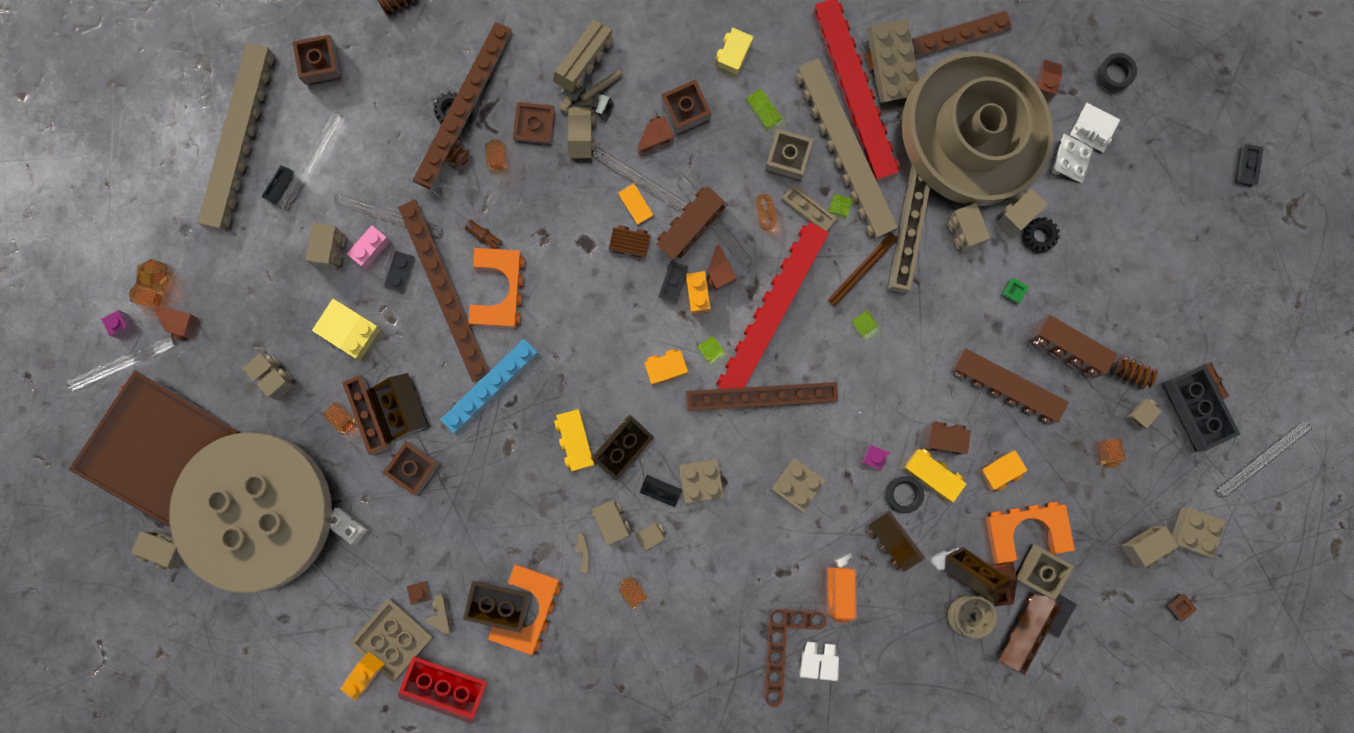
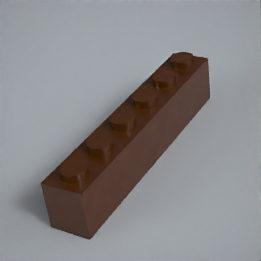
(1009, 386)

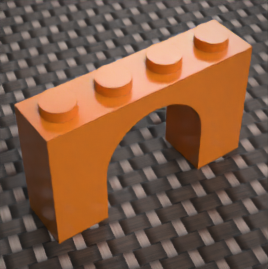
(505, 313)
(1053, 518)
(544, 589)
(841, 594)

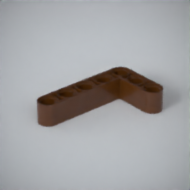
(780, 647)

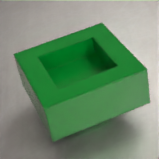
(1015, 290)

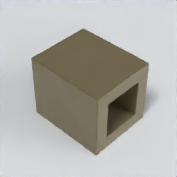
(1144, 413)
(650, 536)

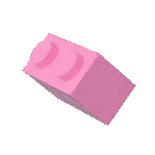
(368, 247)

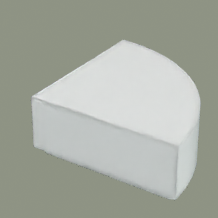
(841, 562)

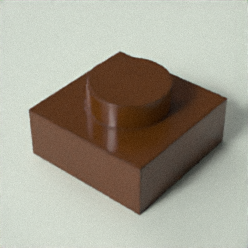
(418, 593)
(1182, 607)

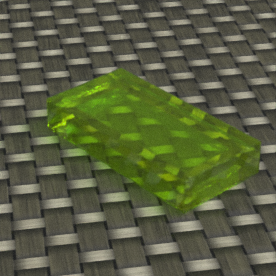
(763, 108)

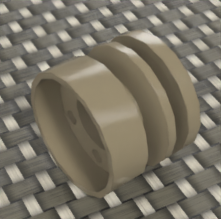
(982, 616)

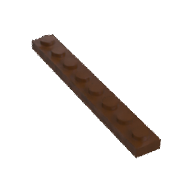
(956, 35)
(761, 396)

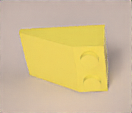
(346, 329)

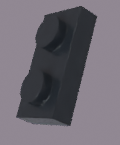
(1250, 164)
(277, 184)
(399, 272)
(673, 282)
(660, 490)
(1062, 616)

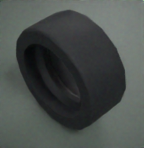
(1127, 61)
(919, 494)

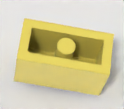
(735, 51)

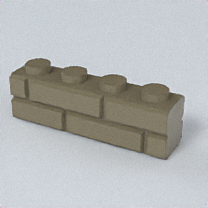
(583, 55)

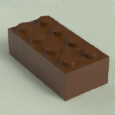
(691, 224)
(1073, 347)

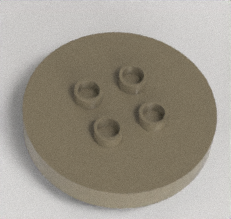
(977, 128)
(250, 512)

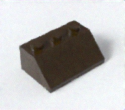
(398, 407)
(622, 447)
(894, 541)
(977, 574)
(496, 606)

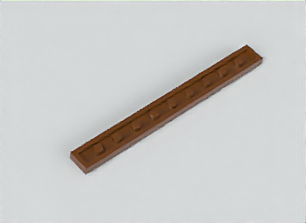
(462, 106)
(444, 290)

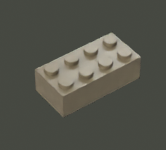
(893, 59)

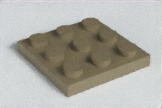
(392, 639)

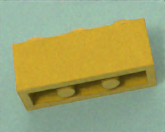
(574, 440)
(935, 475)

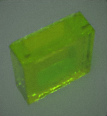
(840, 205)
(864, 323)
(710, 348)

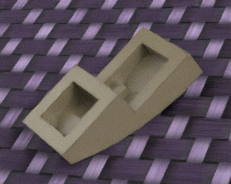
(582, 547)

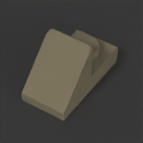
(442, 621)

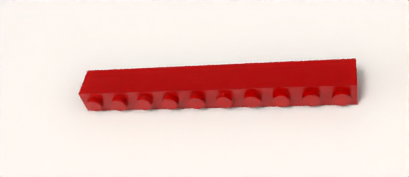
(856, 90)
(774, 308)

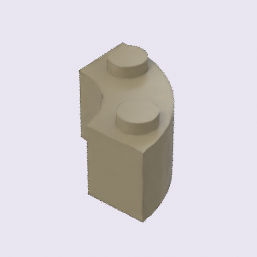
(580, 132)

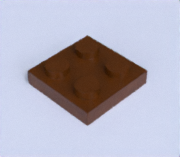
(533, 123)

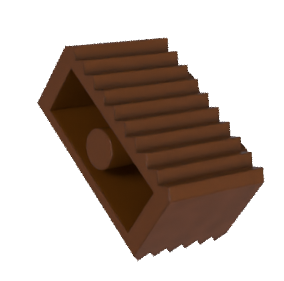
(630, 242)

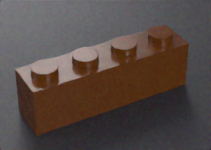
(366, 415)
(1029, 633)

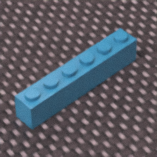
(489, 387)

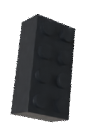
(1201, 408)

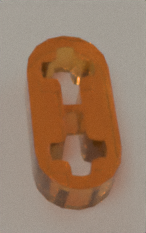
(761, 212)

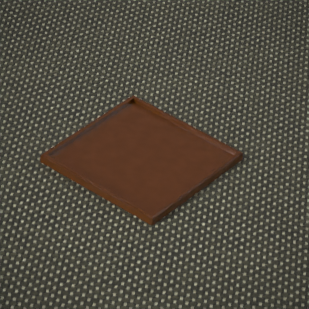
(146, 445)

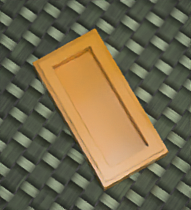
(635, 204)

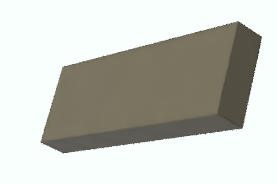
(808, 208)

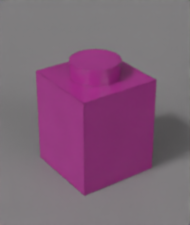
(117, 324)
(875, 458)

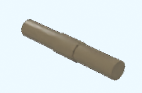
(601, 85)

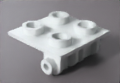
(1094, 127)
(1072, 158)

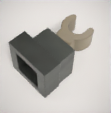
(575, 95)
(601, 104)

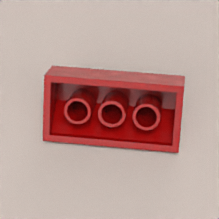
(442, 690)

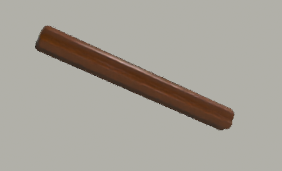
(864, 267)

